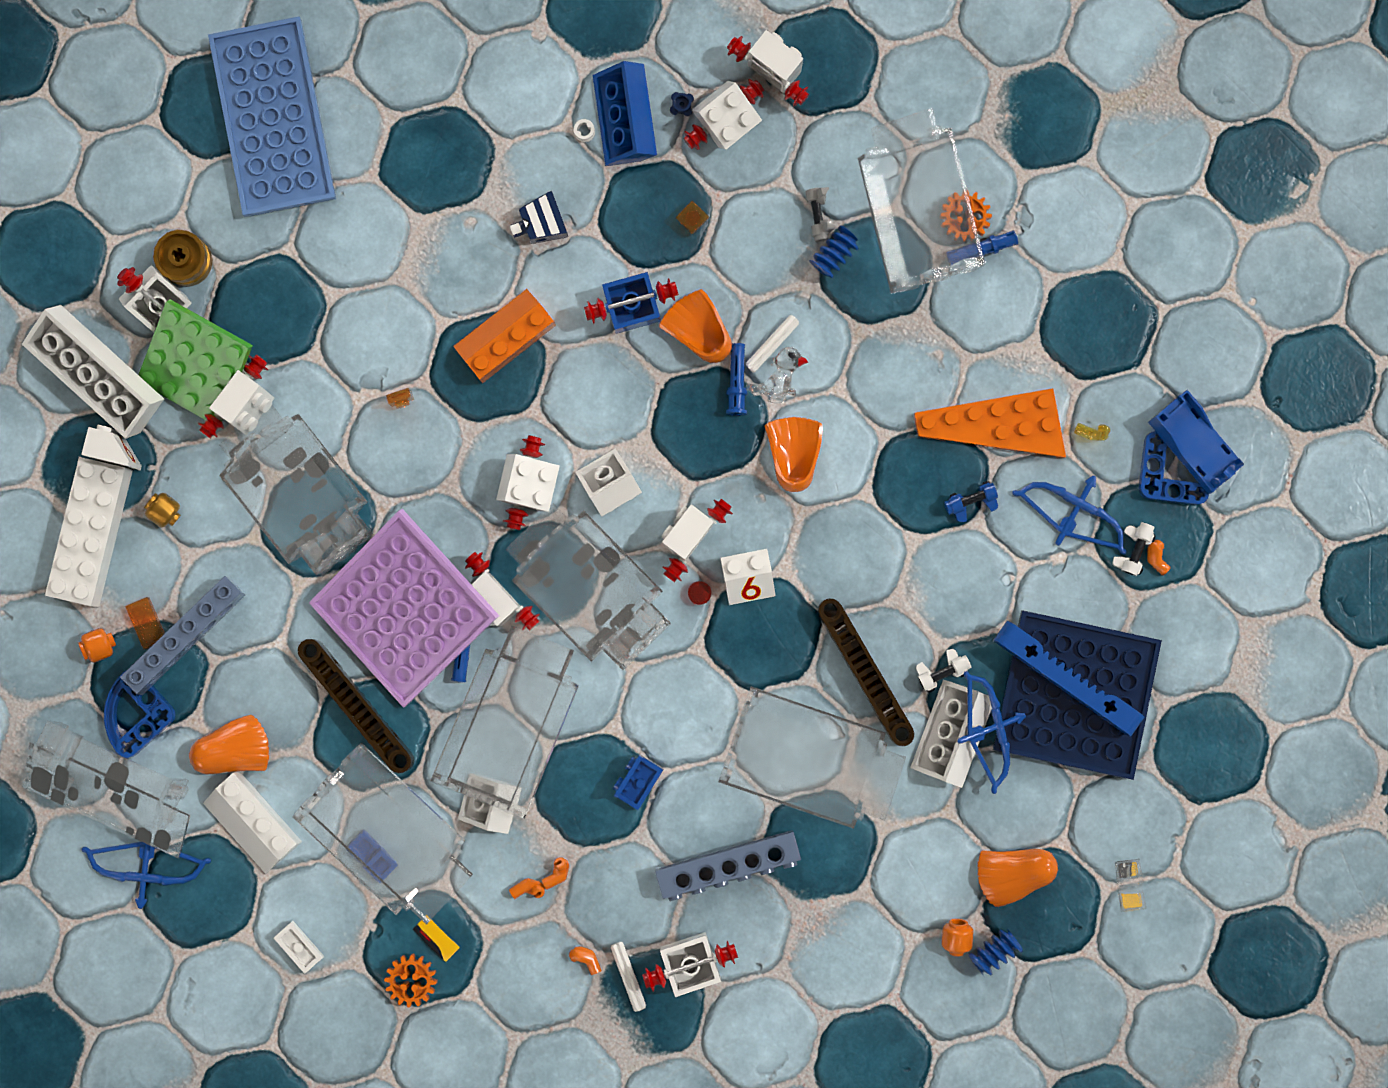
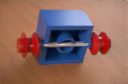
(631, 302)

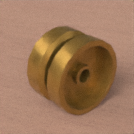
(169, 255)

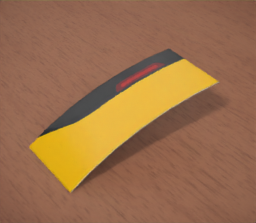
(436, 939)

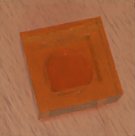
(692, 217)
(400, 398)

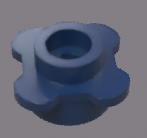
(677, 98)

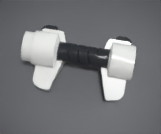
(1142, 536)
(955, 667)

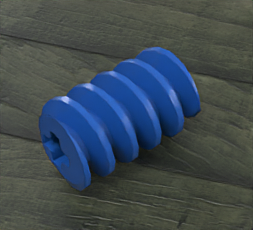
(834, 251)
(995, 952)

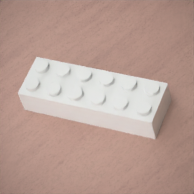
(92, 371)
(89, 532)

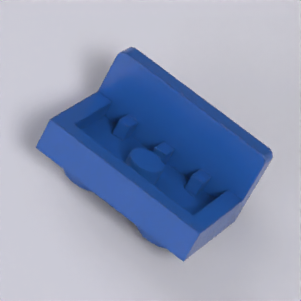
(638, 781)

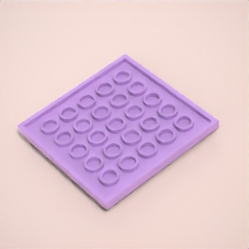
(403, 608)

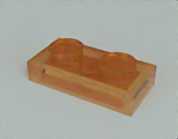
(145, 622)

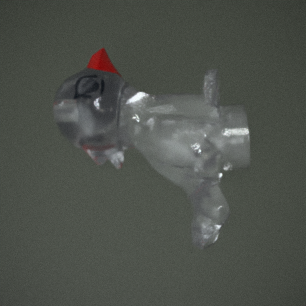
(778, 383)

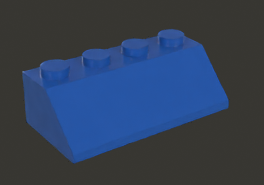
(624, 113)

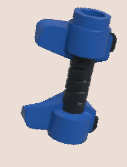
(957, 504)

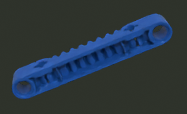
(1121, 716)

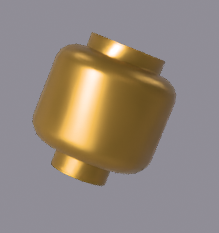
(162, 510)

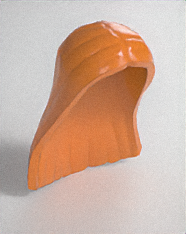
(698, 326)
(795, 450)
(232, 748)
(1014, 874)

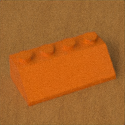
(505, 335)

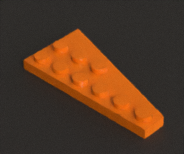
(1012, 423)

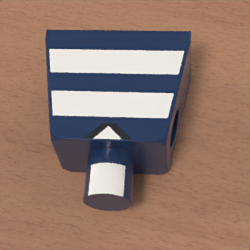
(540, 220)

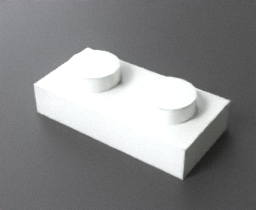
(298, 947)

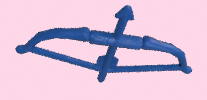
(1068, 523)
(978, 733)
(146, 853)

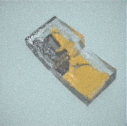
(1129, 885)

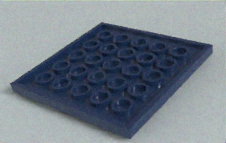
(1060, 726)

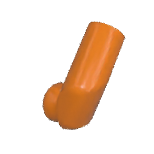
(528, 886)
(585, 956)

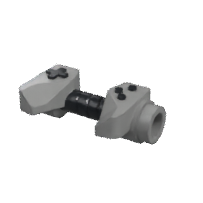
(821, 227)

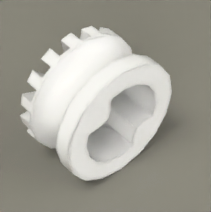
(590, 126)

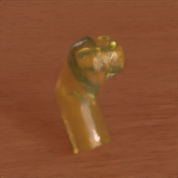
(1093, 434)

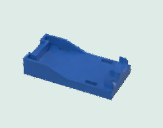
(1195, 442)

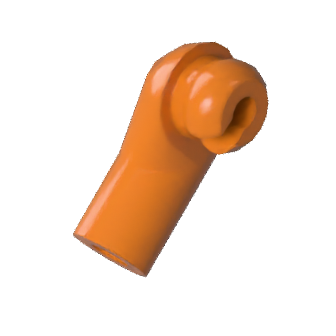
(1154, 557)
(559, 874)

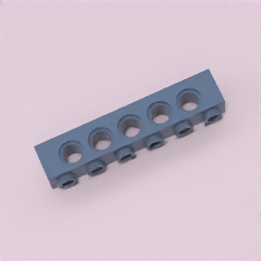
(182, 636)
(673, 891)

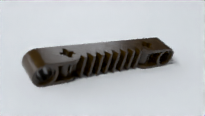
(866, 672)
(355, 705)

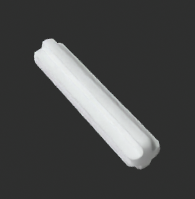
(772, 343)
(628, 976)

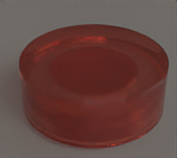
(699, 593)

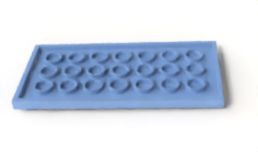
(272, 116)

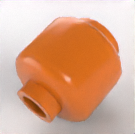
(97, 645)
(957, 937)

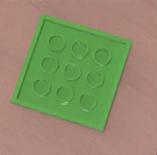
(191, 359)

